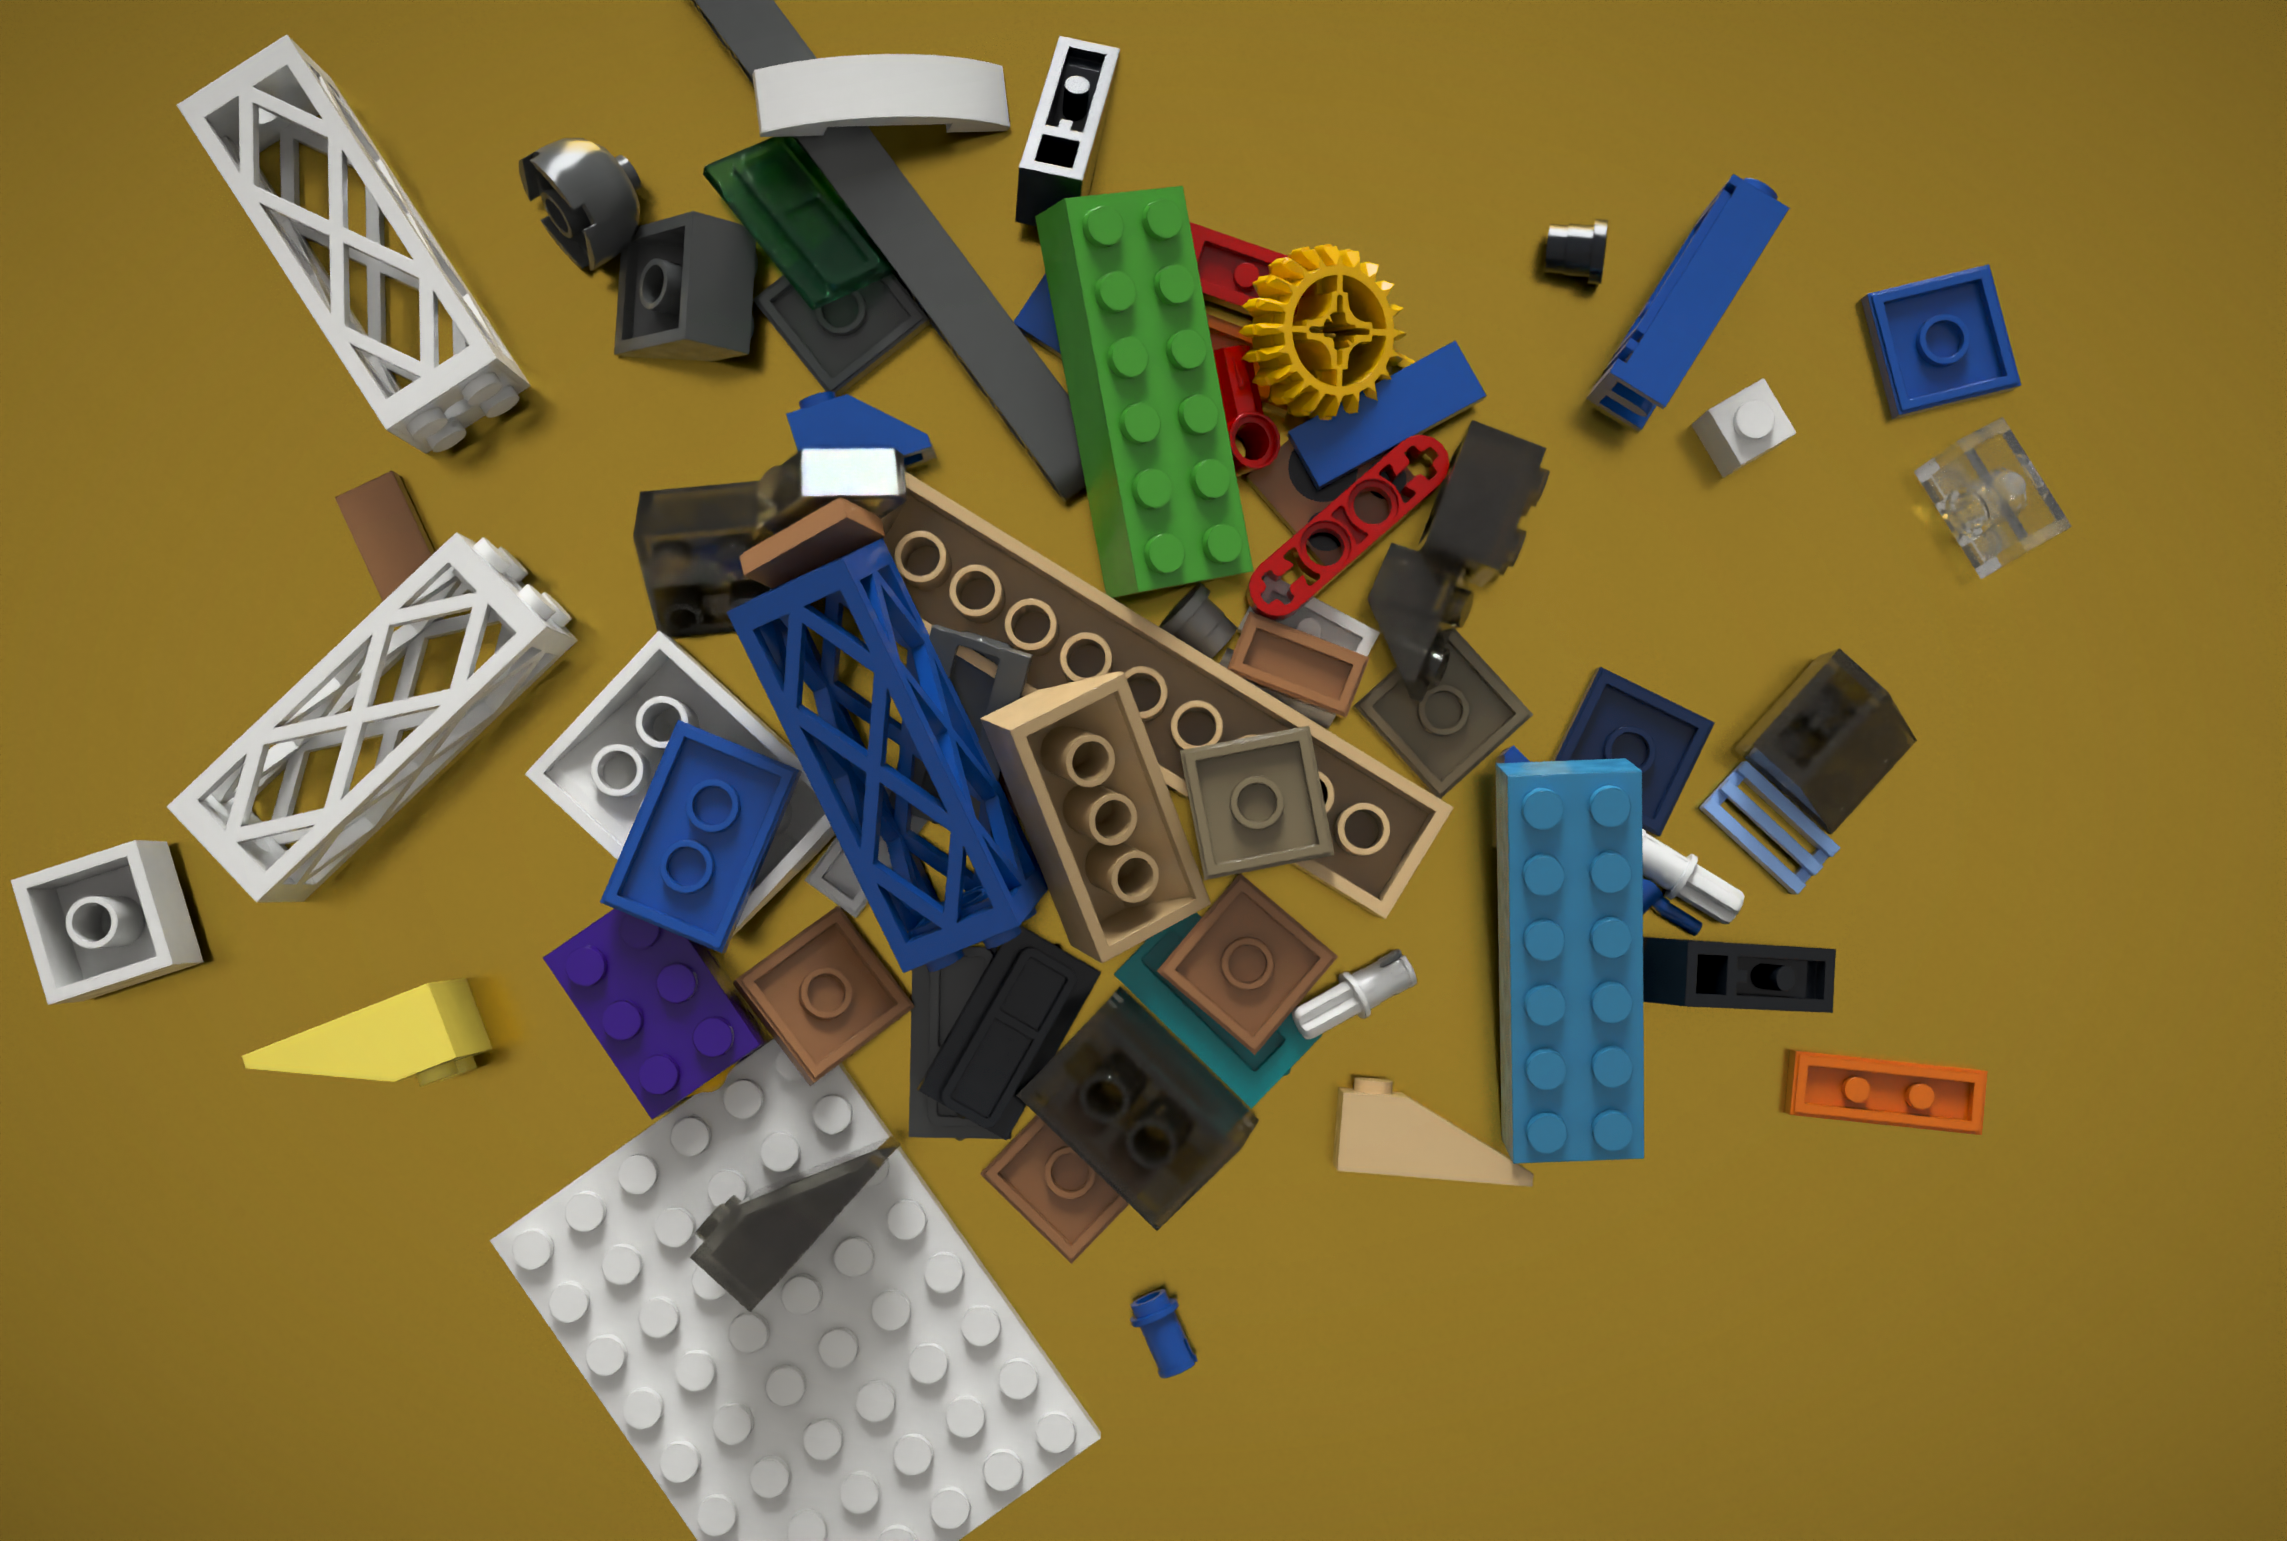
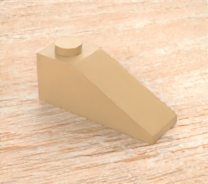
(1400, 1137)

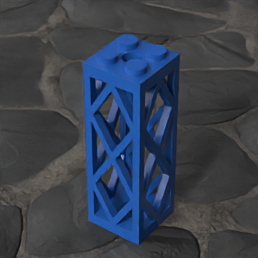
(933, 729)

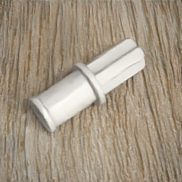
(1689, 881)
(1355, 994)

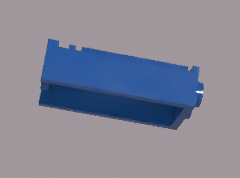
(1689, 301)

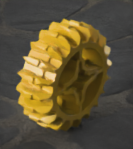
(1339, 298)

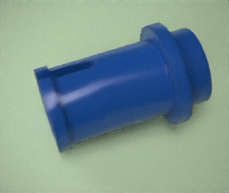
(1163, 1333)

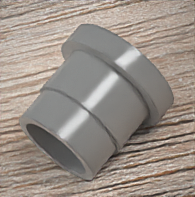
(1199, 622)

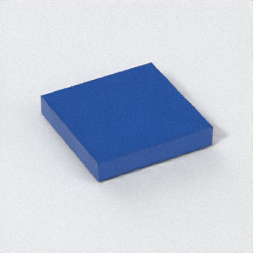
(1940, 341)

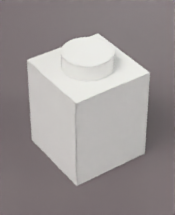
(1743, 427)

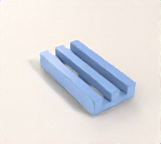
(1809, 863)

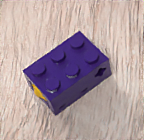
(657, 1008)

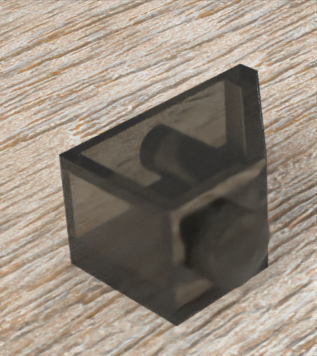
(819, 476)

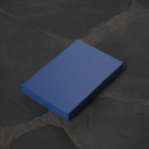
(701, 836)

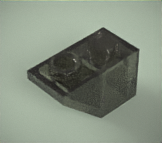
(1415, 609)

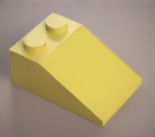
(413, 1034)

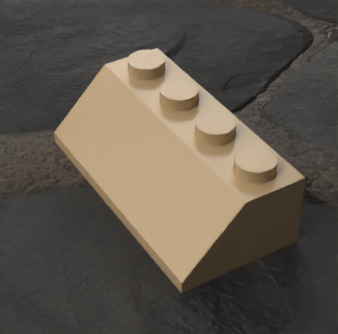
(1097, 813)

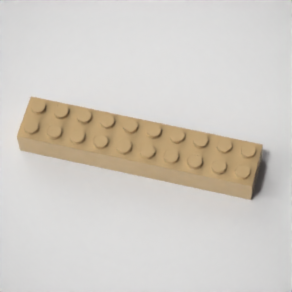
(995, 586)

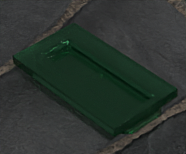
(798, 220)

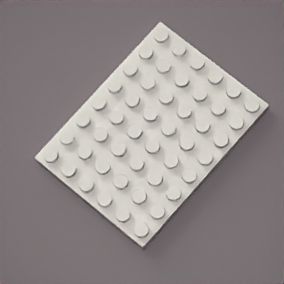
(860, 1395)

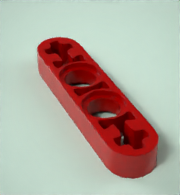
(1345, 525)

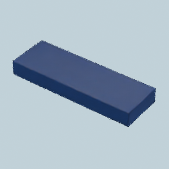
(1406, 407)

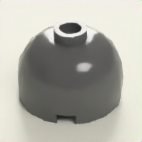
(586, 198)

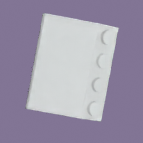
(615, 745)

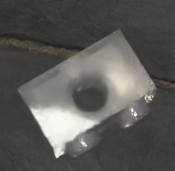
(1992, 498)

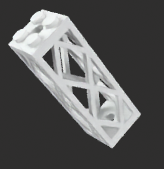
(278, 99)
(451, 581)

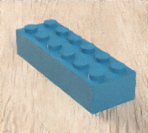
(1570, 959)

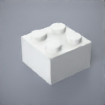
(106, 921)

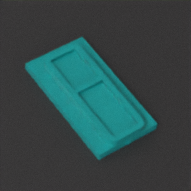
(1241, 1070)

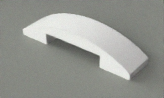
(880, 91)

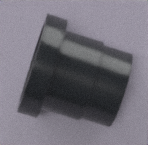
(1577, 250)

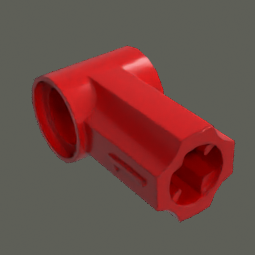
(1245, 411)

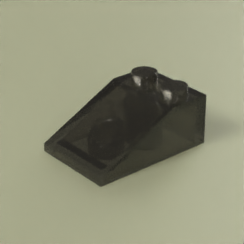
(761, 1238)

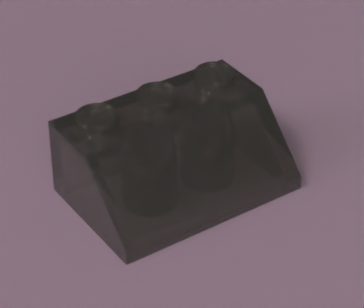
(1139, 1109)

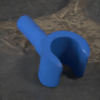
(1654, 899)

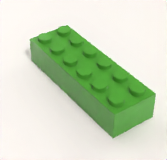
(1144, 390)

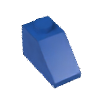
(852, 424)

